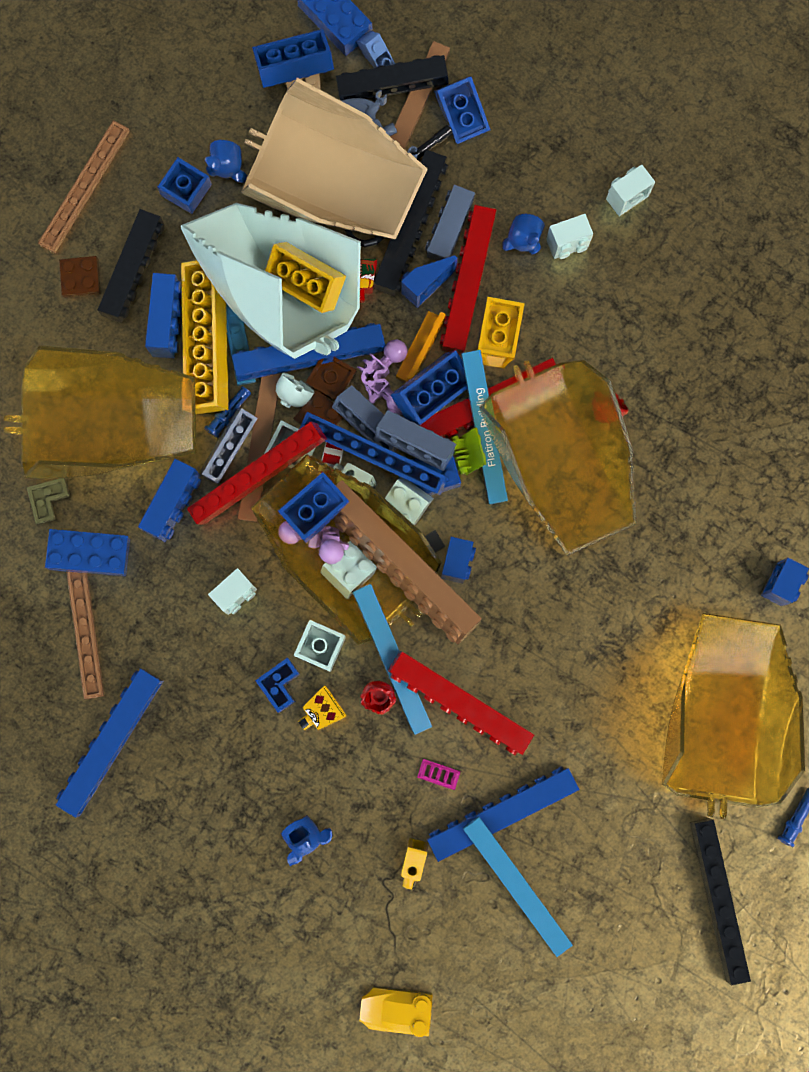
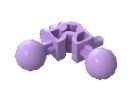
(394, 352)
(328, 540)

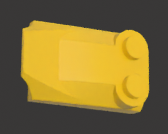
(500, 331)
(397, 1011)

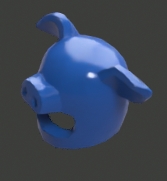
(225, 161)
(524, 234)
(303, 838)

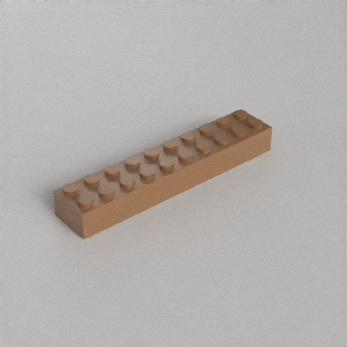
(405, 568)

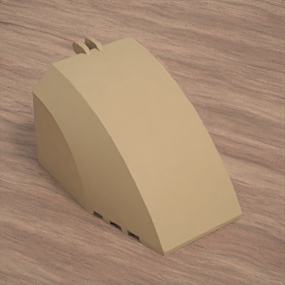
(332, 165)

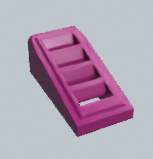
(452, 785)

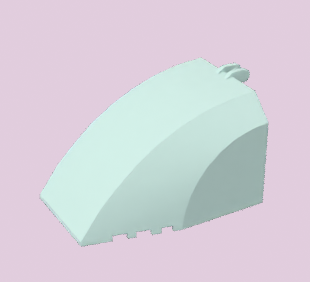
(234, 253)

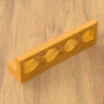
(421, 346)

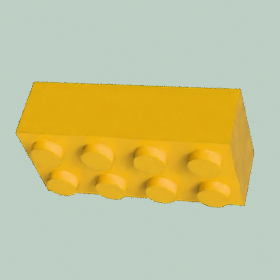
(306, 277)

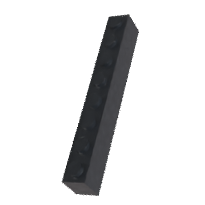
(402, 248)
(720, 901)

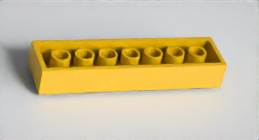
(204, 339)

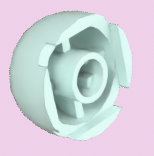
(293, 392)

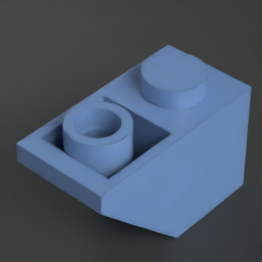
(375, 49)

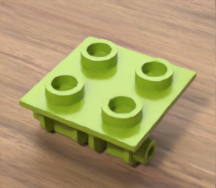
(471, 452)

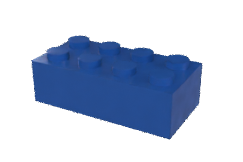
(340, 21)
(293, 58)
(164, 316)
(431, 388)
(170, 501)
(87, 552)

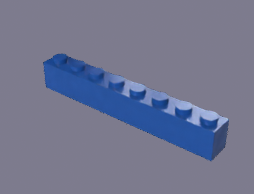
(270, 361)
(379, 455)
(109, 742)
(506, 812)

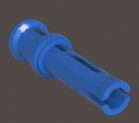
(222, 419)
(794, 826)

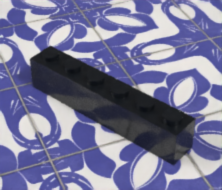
(393, 78)
(131, 265)

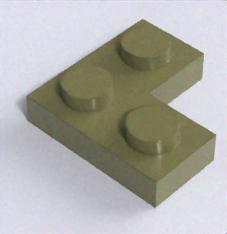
(42, 497)

